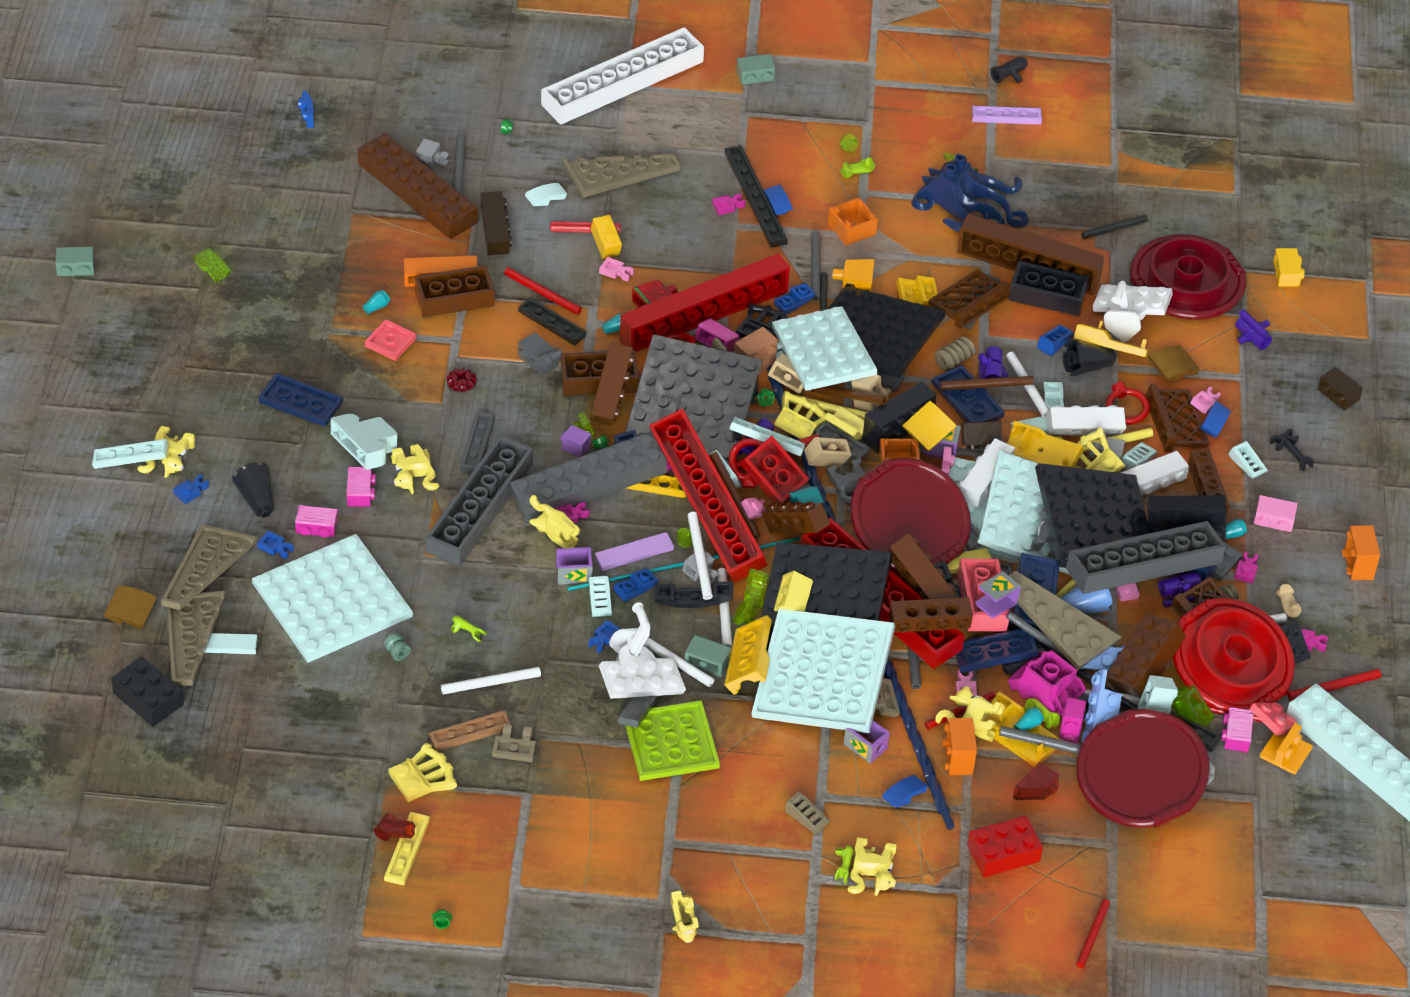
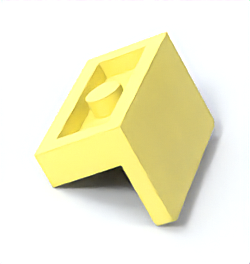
(846, 422)
(793, 592)

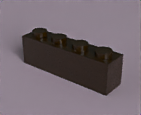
(494, 223)

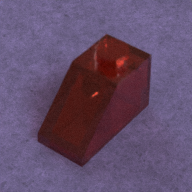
(1037, 784)

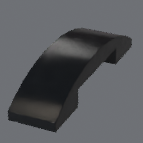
(692, 597)

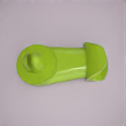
(865, 166)
(460, 622)
(1050, 718)
(847, 855)

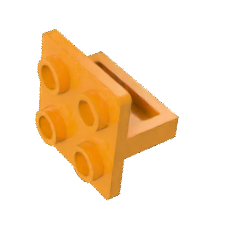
(1287, 750)

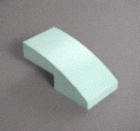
(543, 194)
(1053, 394)

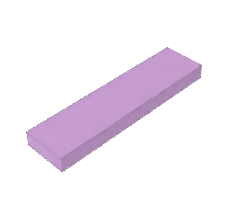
(1006, 115)
(634, 551)

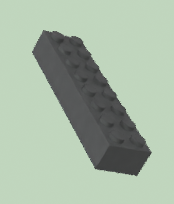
(590, 475)
(478, 501)
(1145, 557)

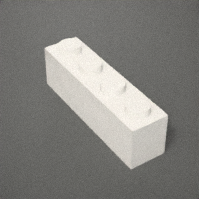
(1085, 420)
(1160, 472)
(979, 478)

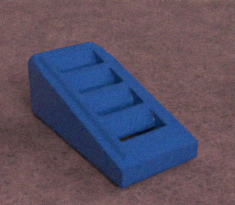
(1053, 341)

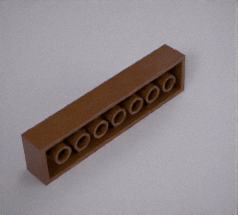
(418, 186)
(1008, 245)

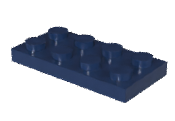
(300, 399)
(970, 404)
(1042, 572)
(996, 650)

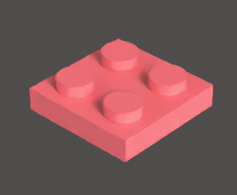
(390, 340)
(1274, 717)

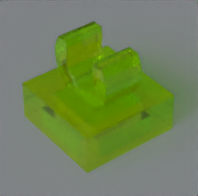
(584, 423)
(745, 612)

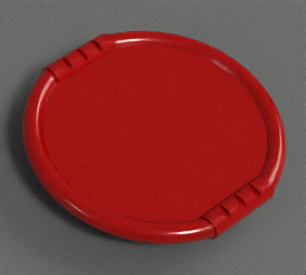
(1234, 654)

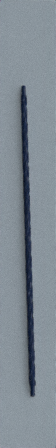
(890, 673)

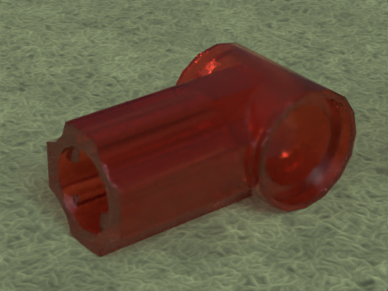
(392, 827)

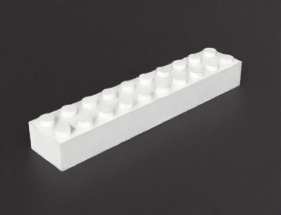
(622, 75)

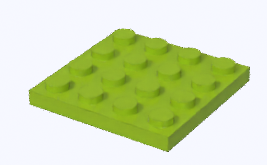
(673, 742)

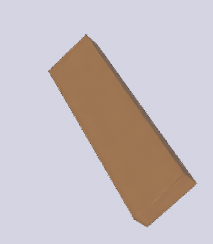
(469, 731)

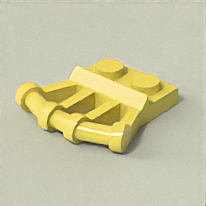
(795, 423)
(1106, 460)
(411, 780)

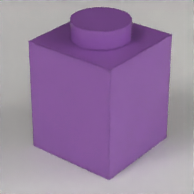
(576, 441)

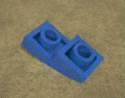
(306, 106)
(778, 199)
(795, 299)
(1215, 419)
(637, 584)
(902, 791)

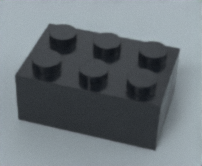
(147, 691)

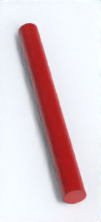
(957, 711)
(1093, 933)

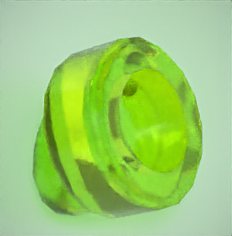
(848, 143)
(684, 537)

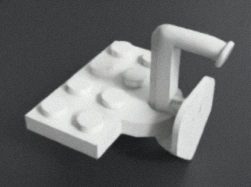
(1128, 305)
(636, 668)

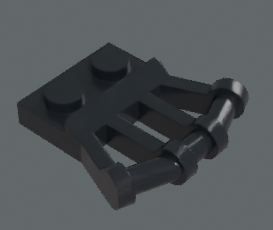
(750, 325)

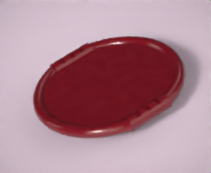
(1199, 270)
(912, 499)
(1142, 768)

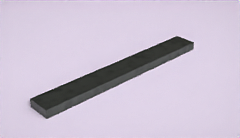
(755, 196)

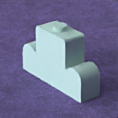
(364, 440)

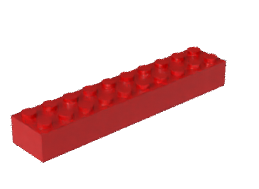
(707, 300)
(708, 495)
(931, 646)

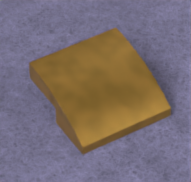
(1173, 363)
(130, 606)

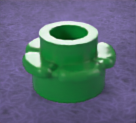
(506, 126)
(770, 397)
(600, 442)
(441, 919)

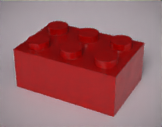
(774, 470)
(1004, 846)

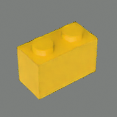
(606, 237)
(1288, 267)

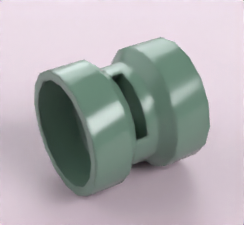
(397, 646)

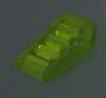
(756, 589)

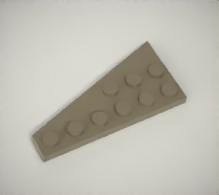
(615, 172)
(206, 559)
(1068, 628)
(190, 634)

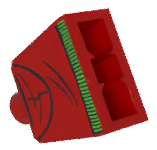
(651, 292)

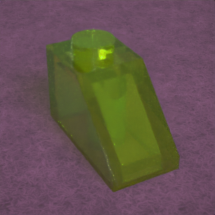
(1192, 706)

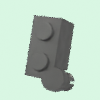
(539, 354)

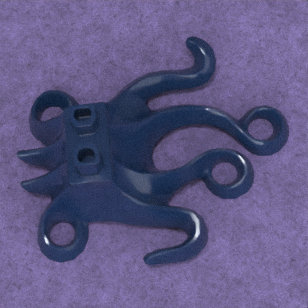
(956, 188)

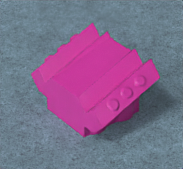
(1048, 680)

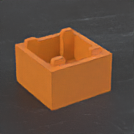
(852, 221)
(898, 449)
(1361, 552)
(960, 746)

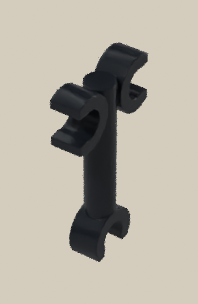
(1288, 442)

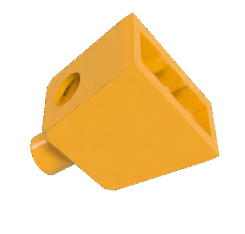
(856, 273)

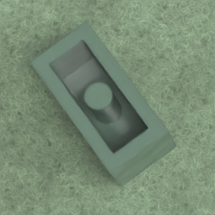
(755, 69)
(75, 261)
(708, 655)

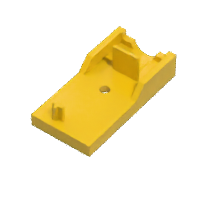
(1102, 337)
(1030, 440)
(749, 654)
(1012, 713)

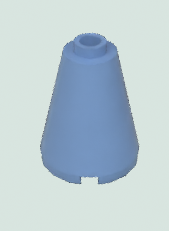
(1090, 602)

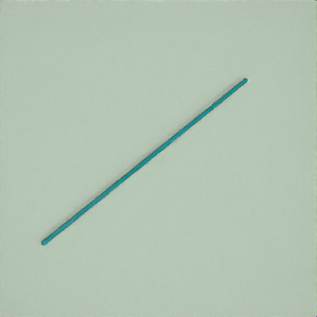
(678, 564)

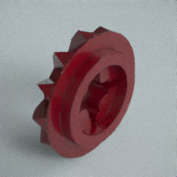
(461, 385)

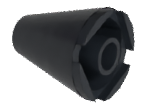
(1086, 357)
(255, 486)

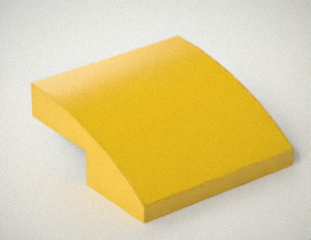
(917, 290)
(929, 426)

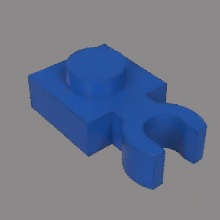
(190, 490)
(274, 544)
(603, 635)

